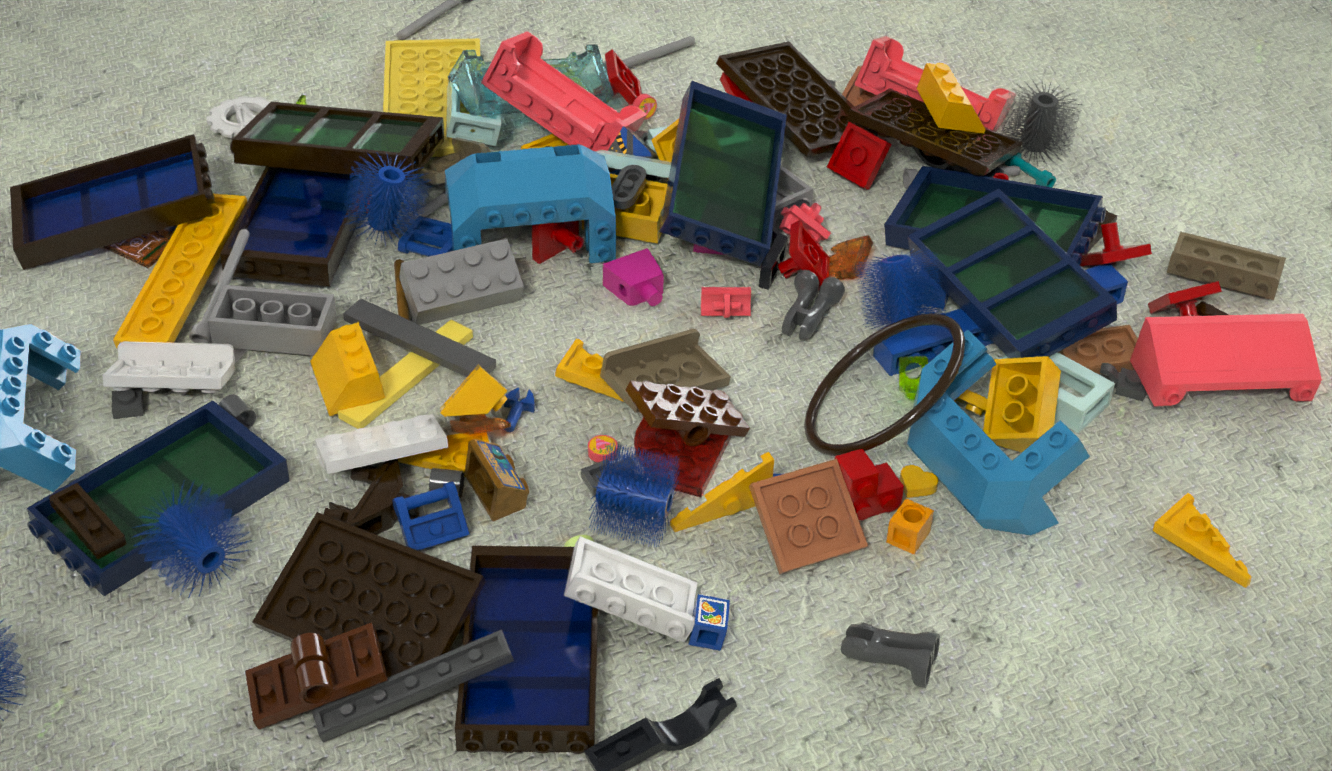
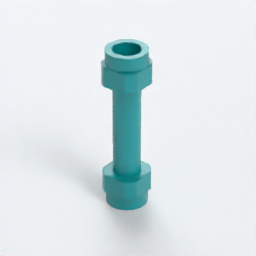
(1042, 178)

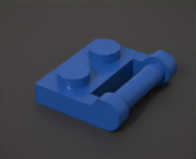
(430, 232)
(433, 527)

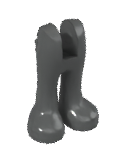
(807, 287)
(908, 650)

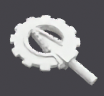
(242, 107)

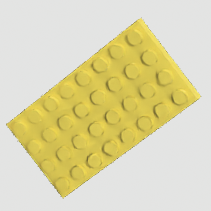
(418, 78)

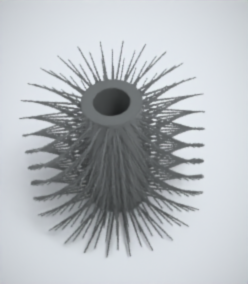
(1040, 121)

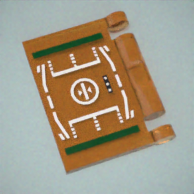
(142, 249)

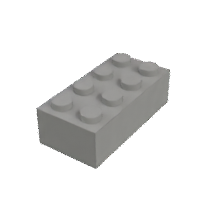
(461, 281)
(272, 319)

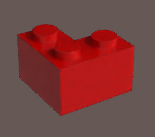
(870, 486)

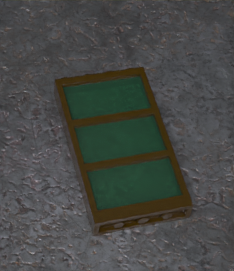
(335, 138)

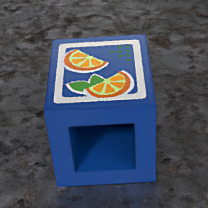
(710, 622)

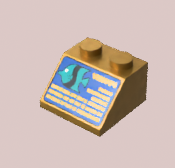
(495, 479)

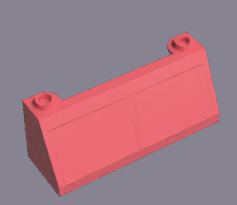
(886, 69)
(553, 98)
(1225, 355)

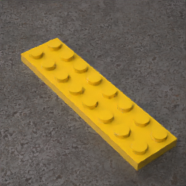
(180, 274)

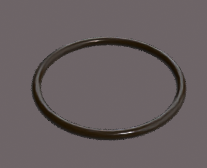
(913, 415)

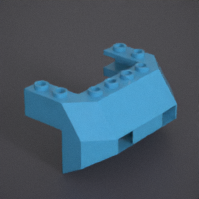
(532, 190)
(23, 448)
(973, 468)

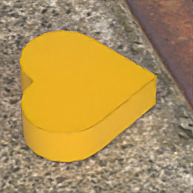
(917, 482)

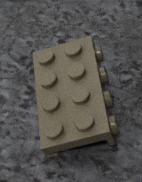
(437, 166)
(1229, 264)
(665, 361)

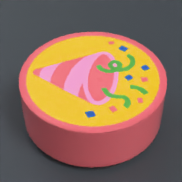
(646, 103)
(598, 446)

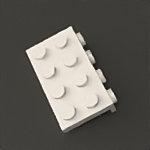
(171, 366)
(380, 443)
(631, 589)

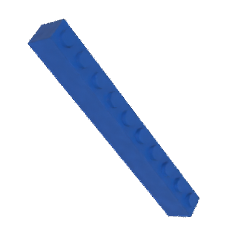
(933, 339)

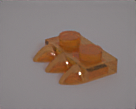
(848, 256)
(477, 424)

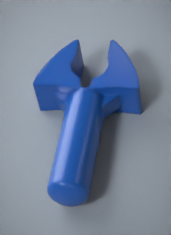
(518, 407)

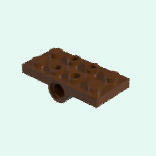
(689, 411)
(315, 674)

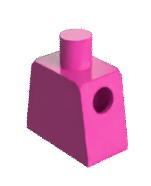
(635, 278)

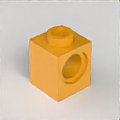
(909, 526)

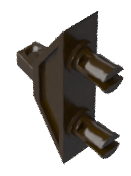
(375, 509)

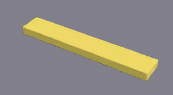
(402, 378)

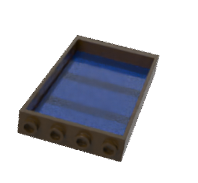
(110, 201)
(291, 251)
(549, 689)

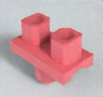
(808, 216)
(725, 301)

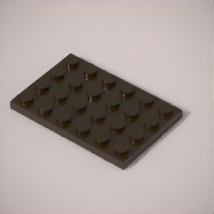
(788, 83)
(913, 125)
(354, 578)

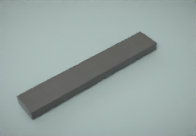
(417, 338)
(412, 685)

